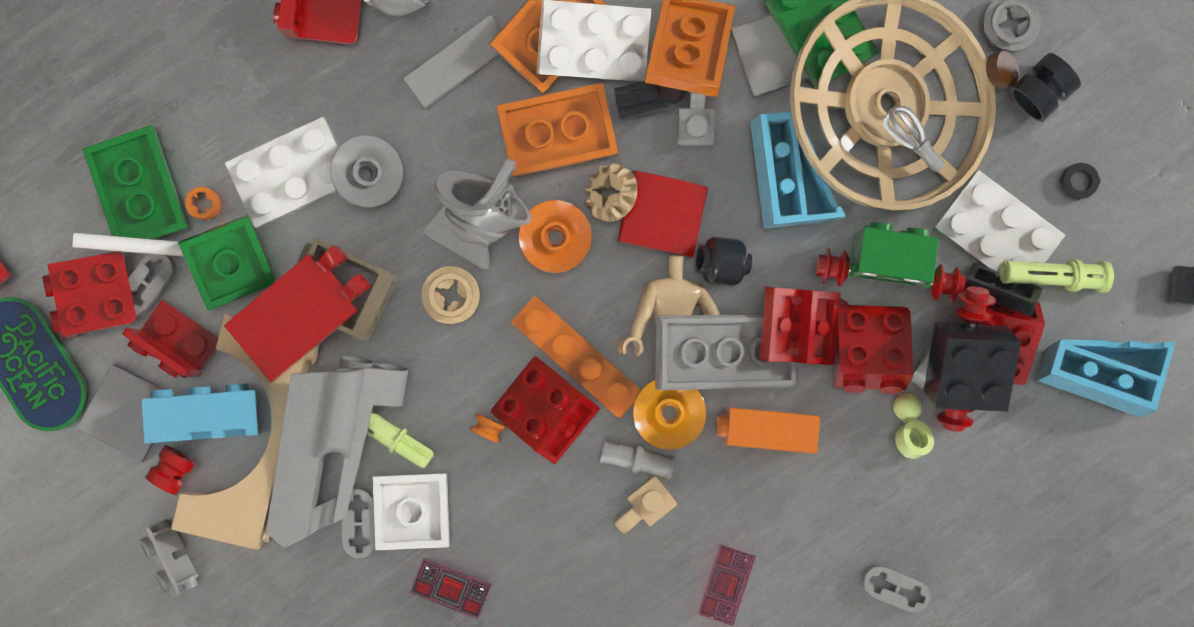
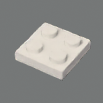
(411, 511)

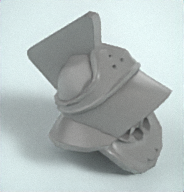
(476, 212)

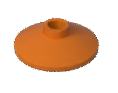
(560, 217)

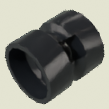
(1051, 81)

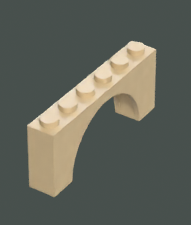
(242, 511)

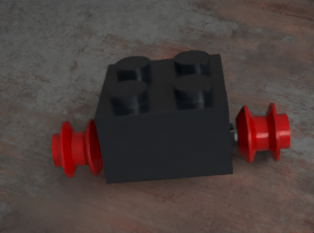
(971, 363)

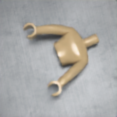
(667, 297)

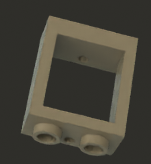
(377, 298)

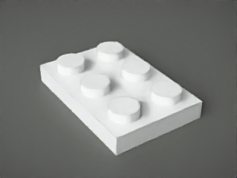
(593, 40)
(285, 173)
(996, 226)

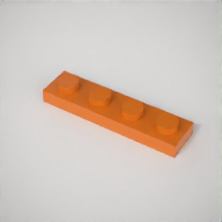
(576, 356)

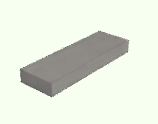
(454, 63)

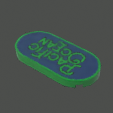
(38, 369)

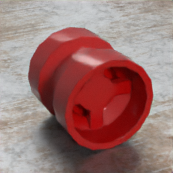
(170, 470)

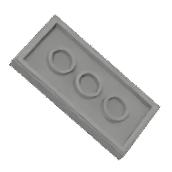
(715, 354)

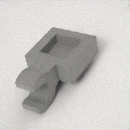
(696, 123)

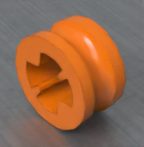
(210, 195)
(487, 428)

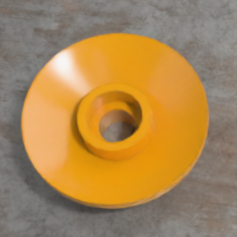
(669, 433)

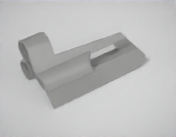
(324, 416)

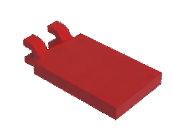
(296, 313)

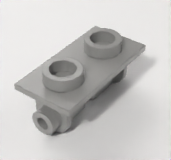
(160, 547)

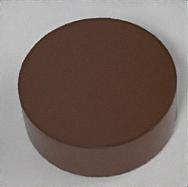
(1002, 69)

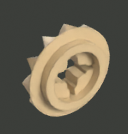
(614, 206)
(444, 279)

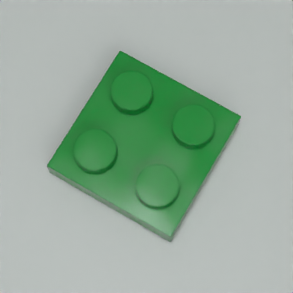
(227, 262)

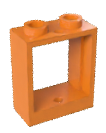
(769, 430)

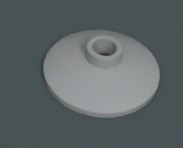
(375, 156)

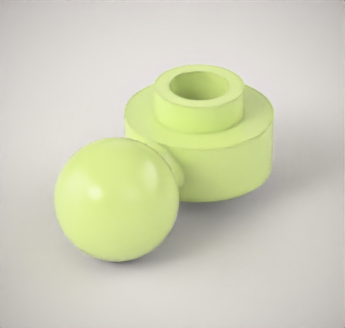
(908, 408)

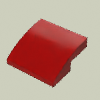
(664, 215)
(799, 326)

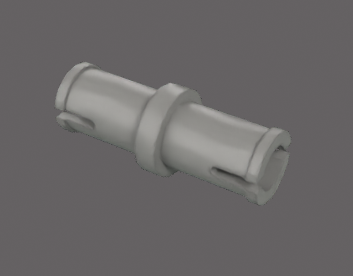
(637, 459)

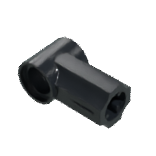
(642, 99)

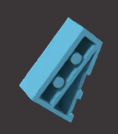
(787, 182)
(1110, 373)
(200, 414)

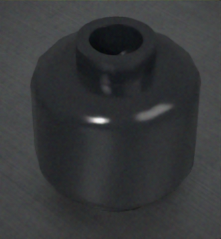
(723, 261)

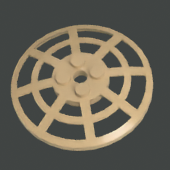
(905, 87)

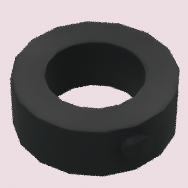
(1090, 172)

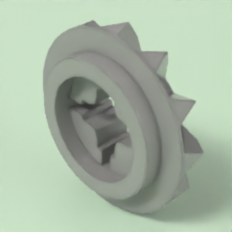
(1025, 32)

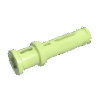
(1070, 275)

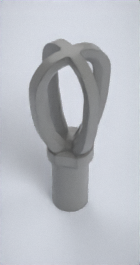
(921, 145)

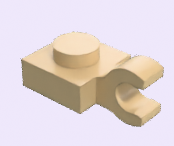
(649, 503)

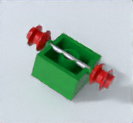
(892, 257)

